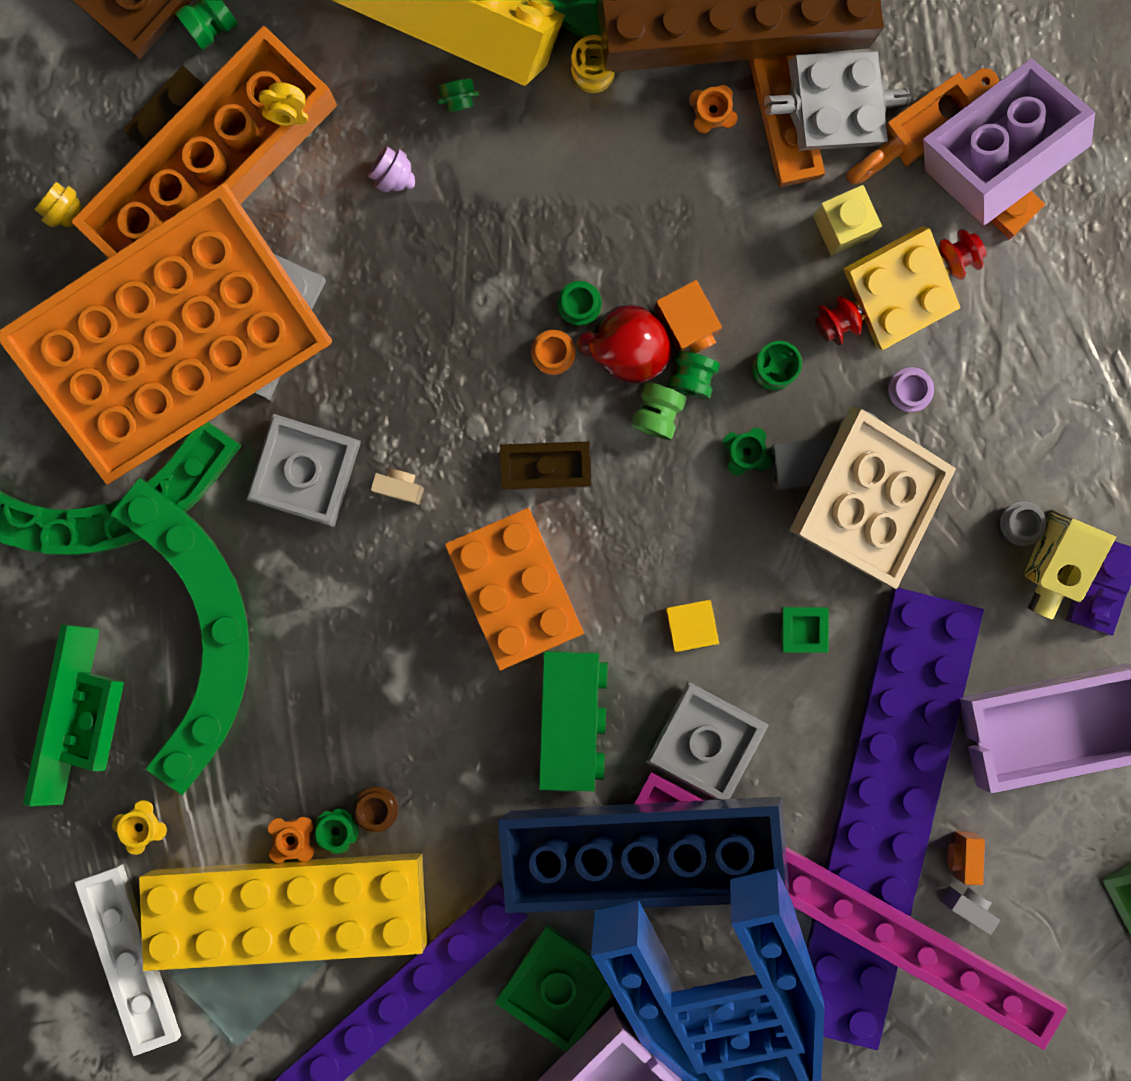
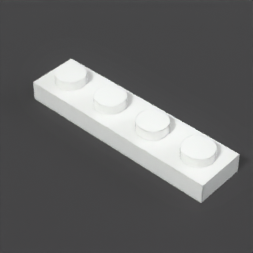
(118, 938)

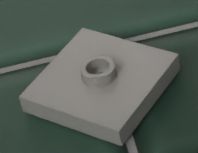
(303, 470)
(706, 742)

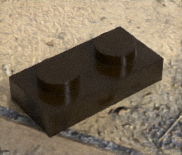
(163, 106)
(545, 465)

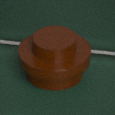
(375, 809)

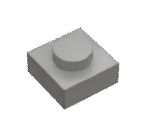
(972, 908)

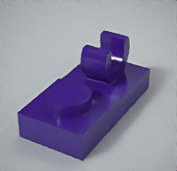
(1107, 593)

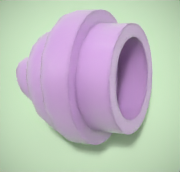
(392, 171)

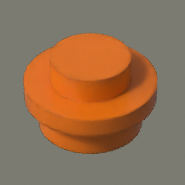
(553, 352)

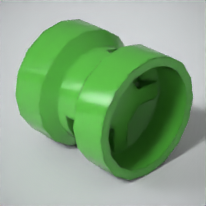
(658, 411)

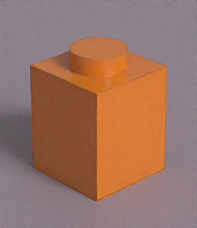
(689, 318)

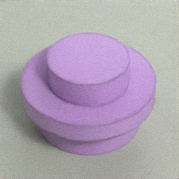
(910, 389)

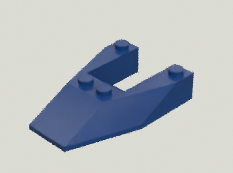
(730, 1029)

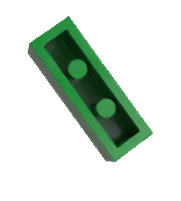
(572, 720)

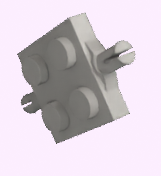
(837, 100)

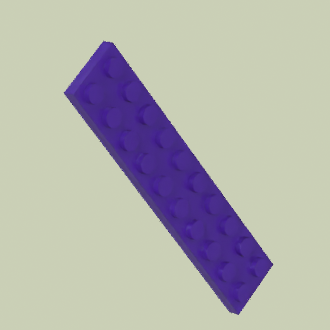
(892, 795)

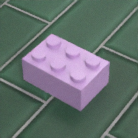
(1008, 141)

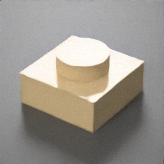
(398, 486)

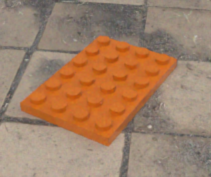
(165, 335)

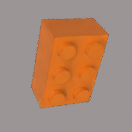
(514, 588)

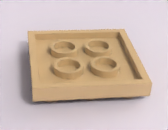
(873, 498)

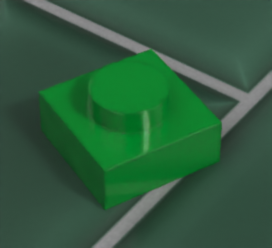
(805, 629)

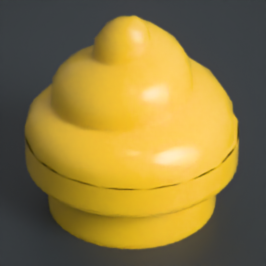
(59, 206)

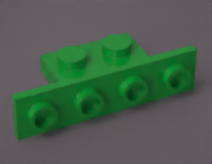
(75, 718)

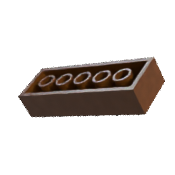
(714, 31)

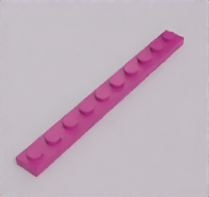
(905, 941)

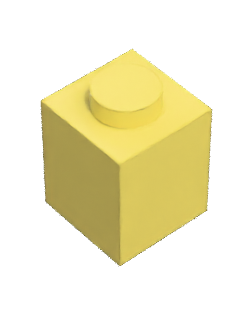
(847, 220)

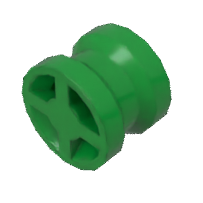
(693, 375)

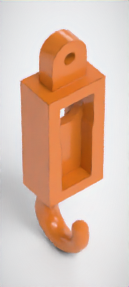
(919, 120)

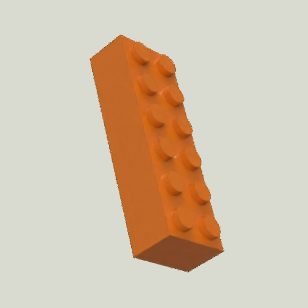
(207, 144)

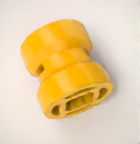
(590, 72)

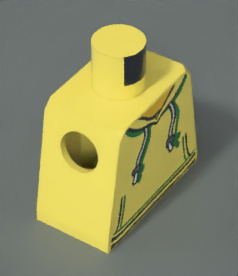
(1075, 549)

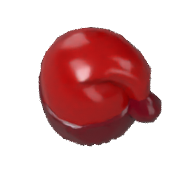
(629, 344)

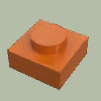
(1018, 214)
(967, 858)

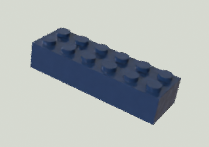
(638, 853)

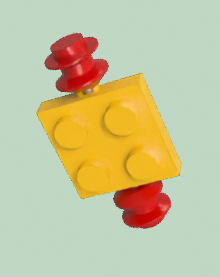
(902, 287)

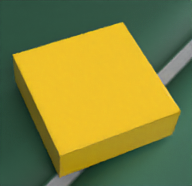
(692, 625)

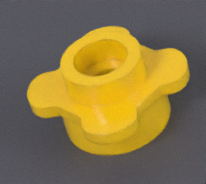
(284, 104)
(126, 827)

